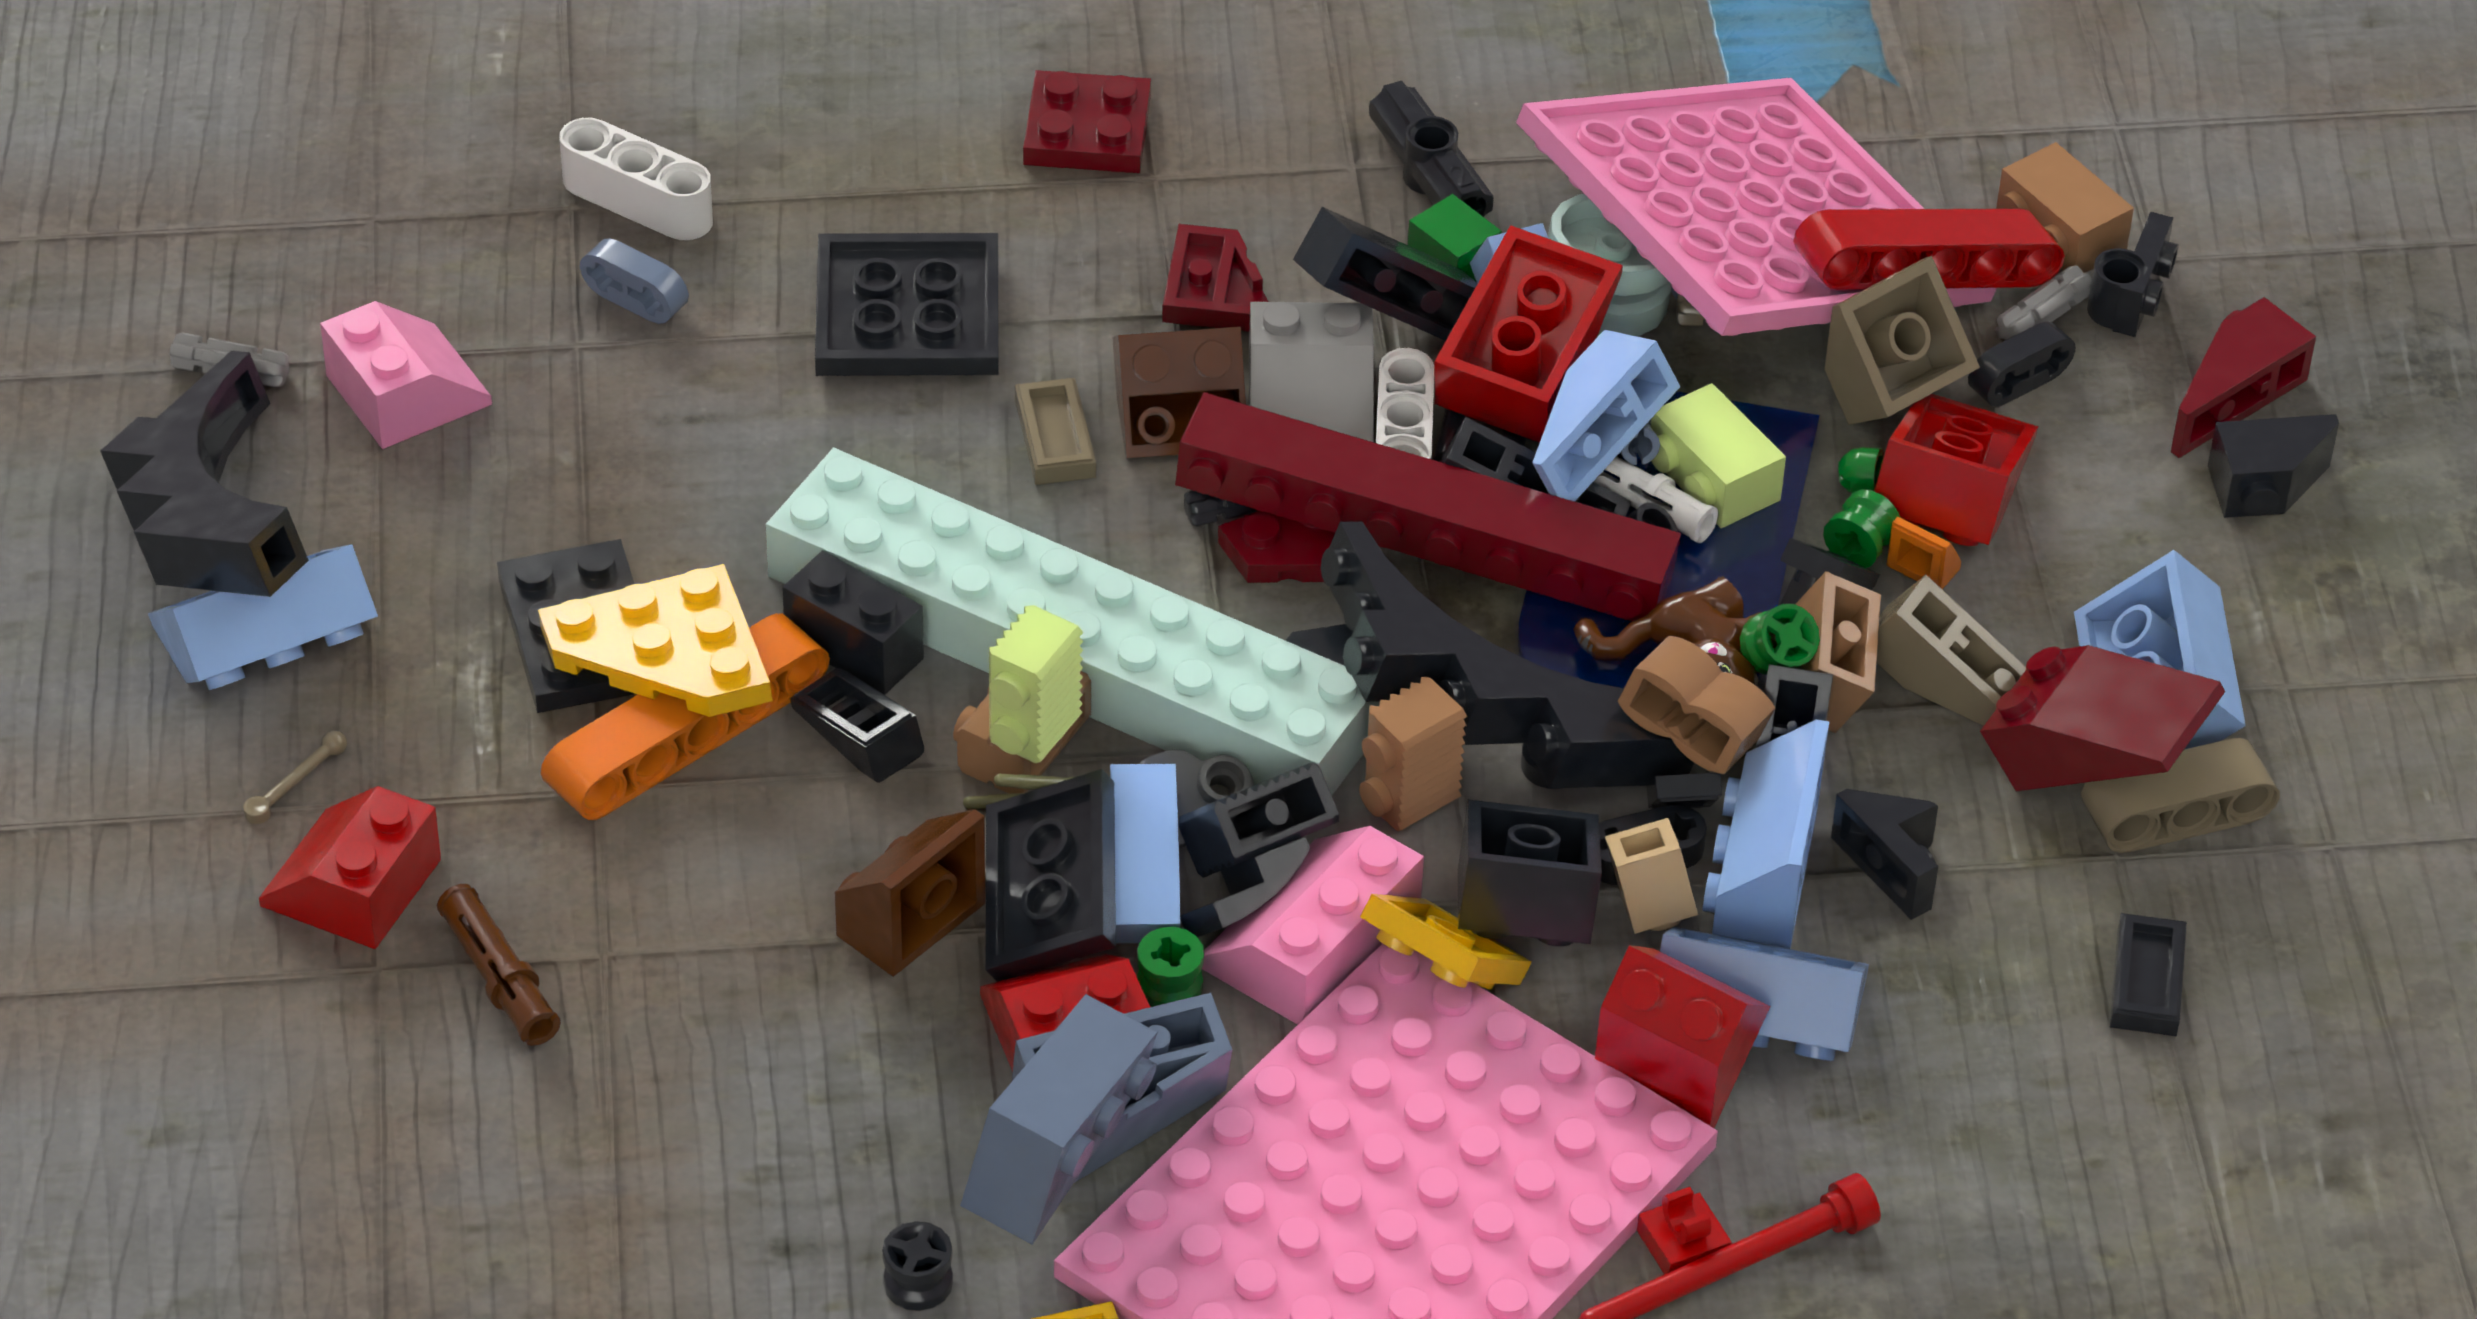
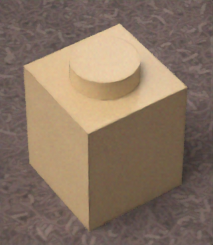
(1651, 876)

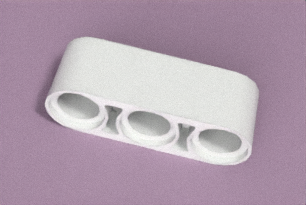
(636, 178)
(1406, 401)

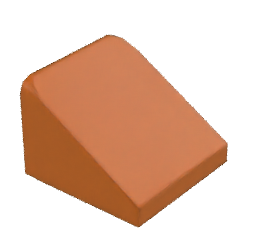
(1921, 553)

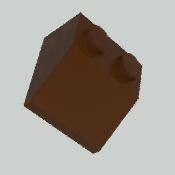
(914, 891)

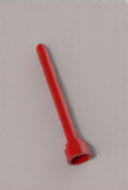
(1846, 1206)

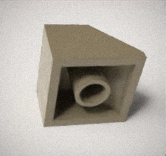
(1895, 344)

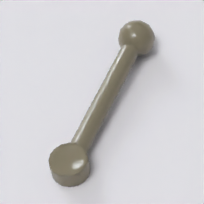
(258, 808)

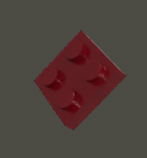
(1087, 121)

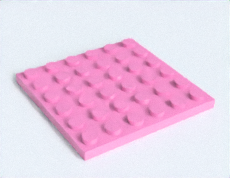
(1717, 189)

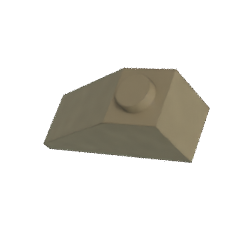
(1944, 652)

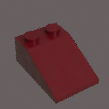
(2095, 718)

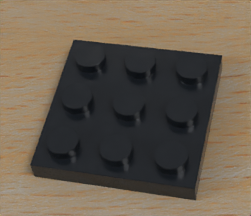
(907, 304)

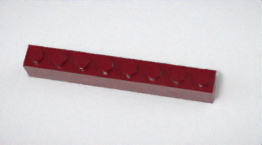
(1427, 508)

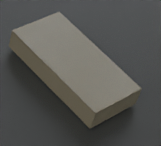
(1055, 431)

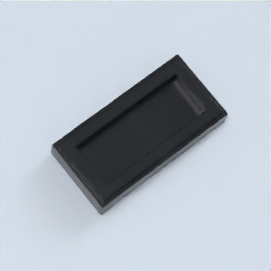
(2148, 974)

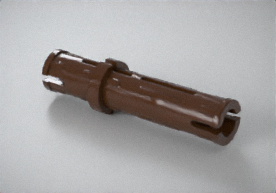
(509, 982)

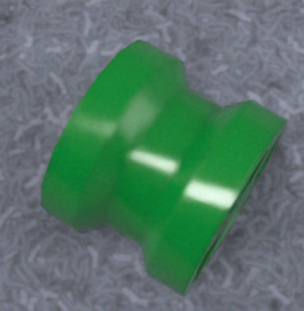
(1861, 527)
(1795, 637)
(1165, 948)

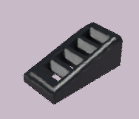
(864, 727)

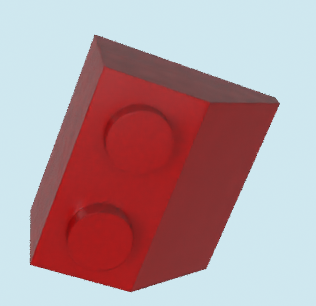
(358, 866)
(1044, 998)
(1677, 1031)

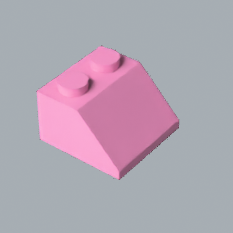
(398, 372)

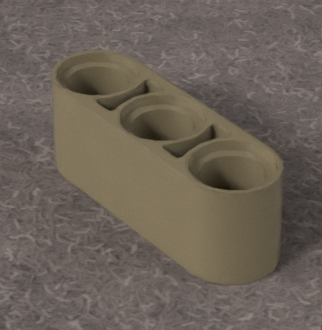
(2201, 794)

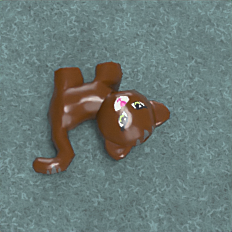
(1705, 616)

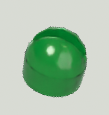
(1860, 468)

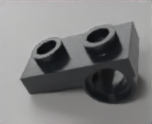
(2127, 280)

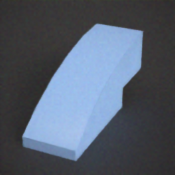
(1145, 849)

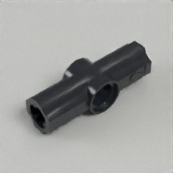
(1427, 148)

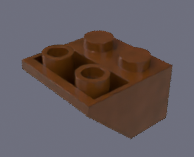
(1164, 379)

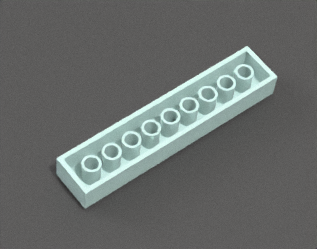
(1152, 656)

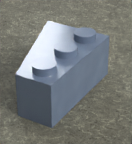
(1057, 1116)

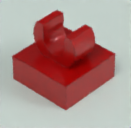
(1681, 1230)

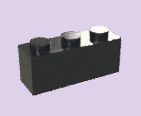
(1384, 273)

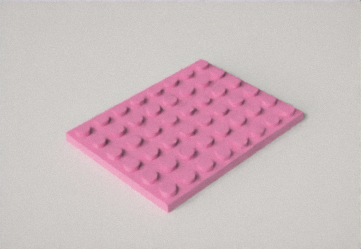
(1394, 1166)

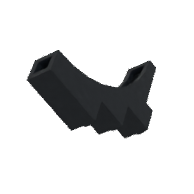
(171, 490)
(1567, 723)

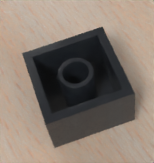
(1529, 873)

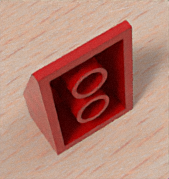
(1523, 332)
(1954, 467)

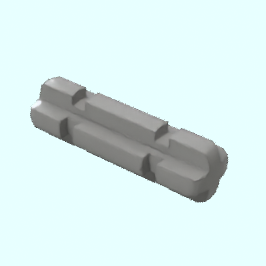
(2045, 303)
(190, 352)

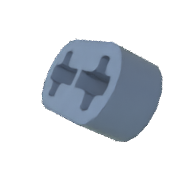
(634, 280)

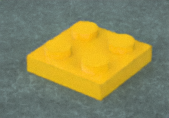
(1457, 953)

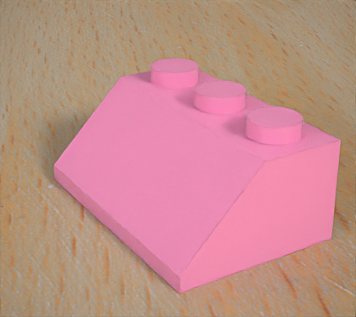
(1312, 929)

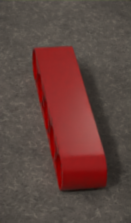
(1968, 246)

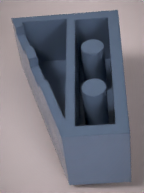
(1190, 1070)

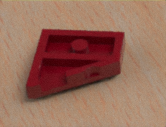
(1211, 279)
(1274, 548)

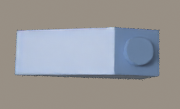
(1601, 409)

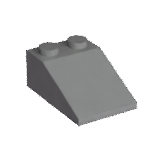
(1314, 364)

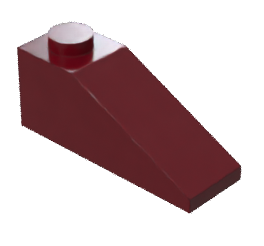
(2247, 366)

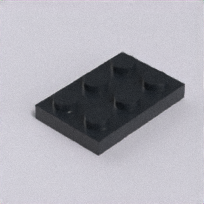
(548, 581)
(1050, 876)

